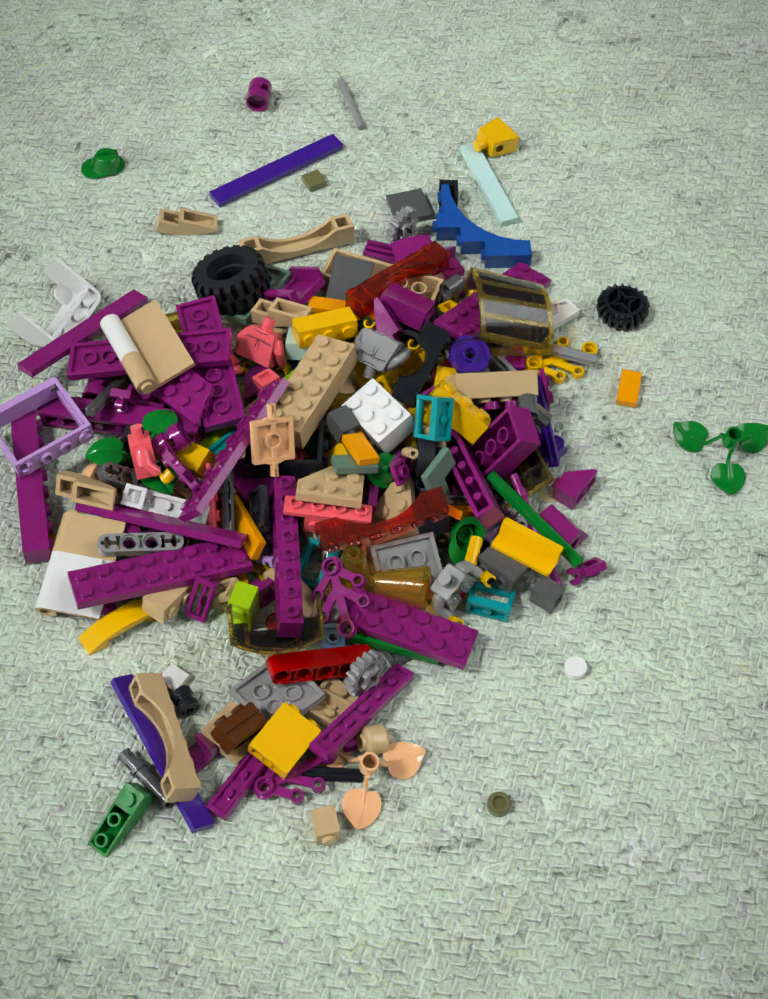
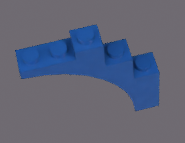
(493, 249)

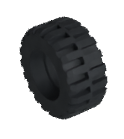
(234, 276)

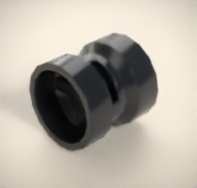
(185, 701)

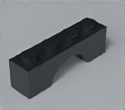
(433, 340)

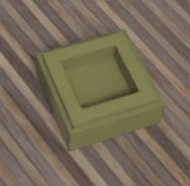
(314, 180)

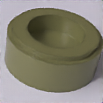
(498, 804)

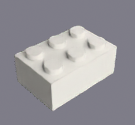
(380, 416)

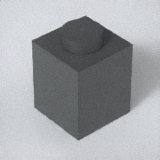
(341, 422)
(546, 593)

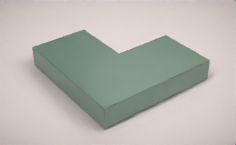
(347, 465)
(437, 471)

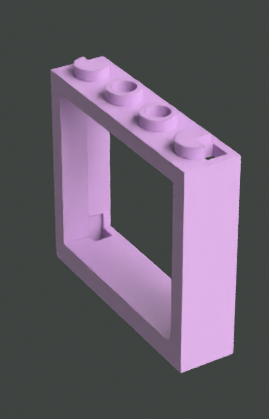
(30, 401)

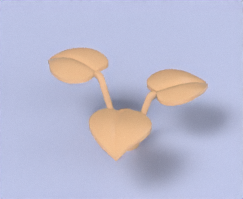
(364, 806)

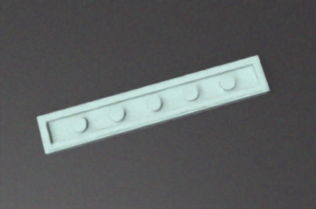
(489, 185)

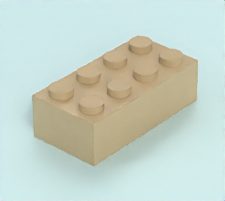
(495, 385)

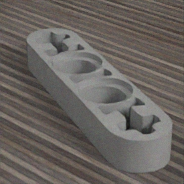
(139, 540)

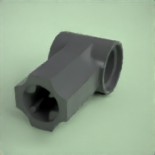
(451, 289)
(540, 415)

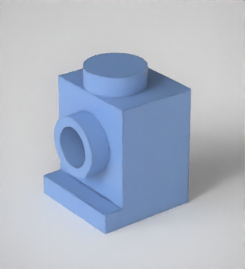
(332, 638)

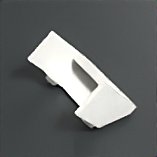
(77, 302)

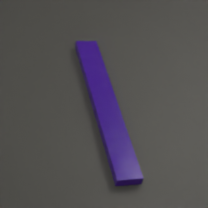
(276, 170)
(194, 811)

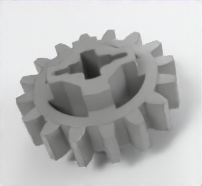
(402, 224)
(364, 673)

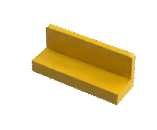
(527, 547)

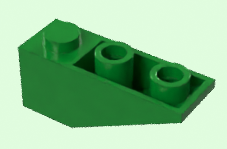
(121, 817)

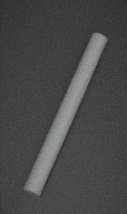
(352, 107)

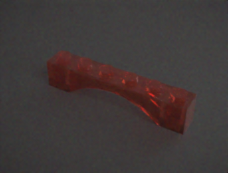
(424, 262)
(339, 532)

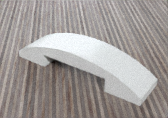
(156, 502)

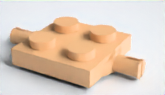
(272, 439)

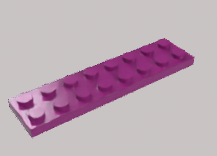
(465, 316)
(99, 359)
(226, 404)
(227, 458)
(155, 573)

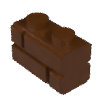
(238, 728)

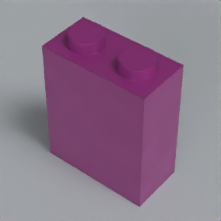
(409, 306)

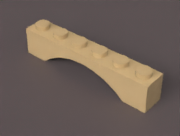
(330, 234)
(152, 698)

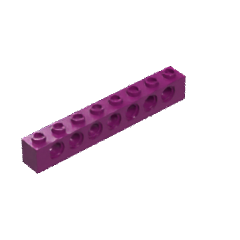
(286, 560)

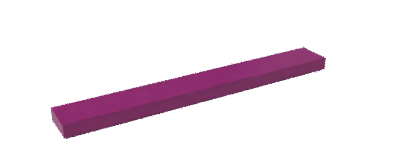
(82, 332)
(168, 524)

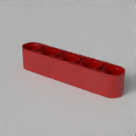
(313, 664)

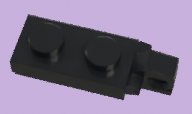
(260, 512)

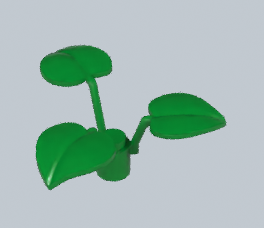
(111, 449)
(727, 477)

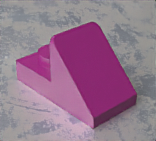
(455, 267)
(203, 752)

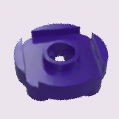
(468, 344)

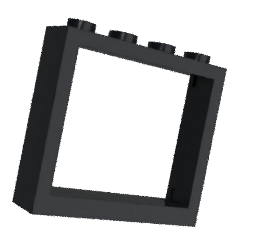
(295, 468)

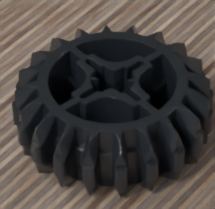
(617, 306)

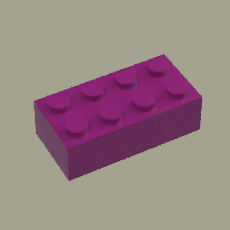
(506, 442)

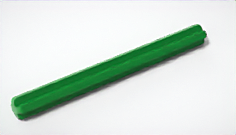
(533, 518)

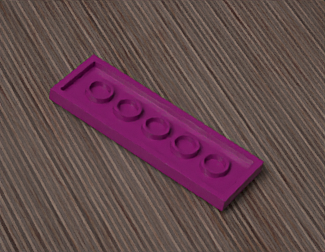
(413, 629)

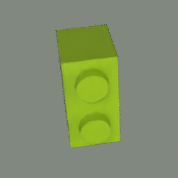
(245, 603)

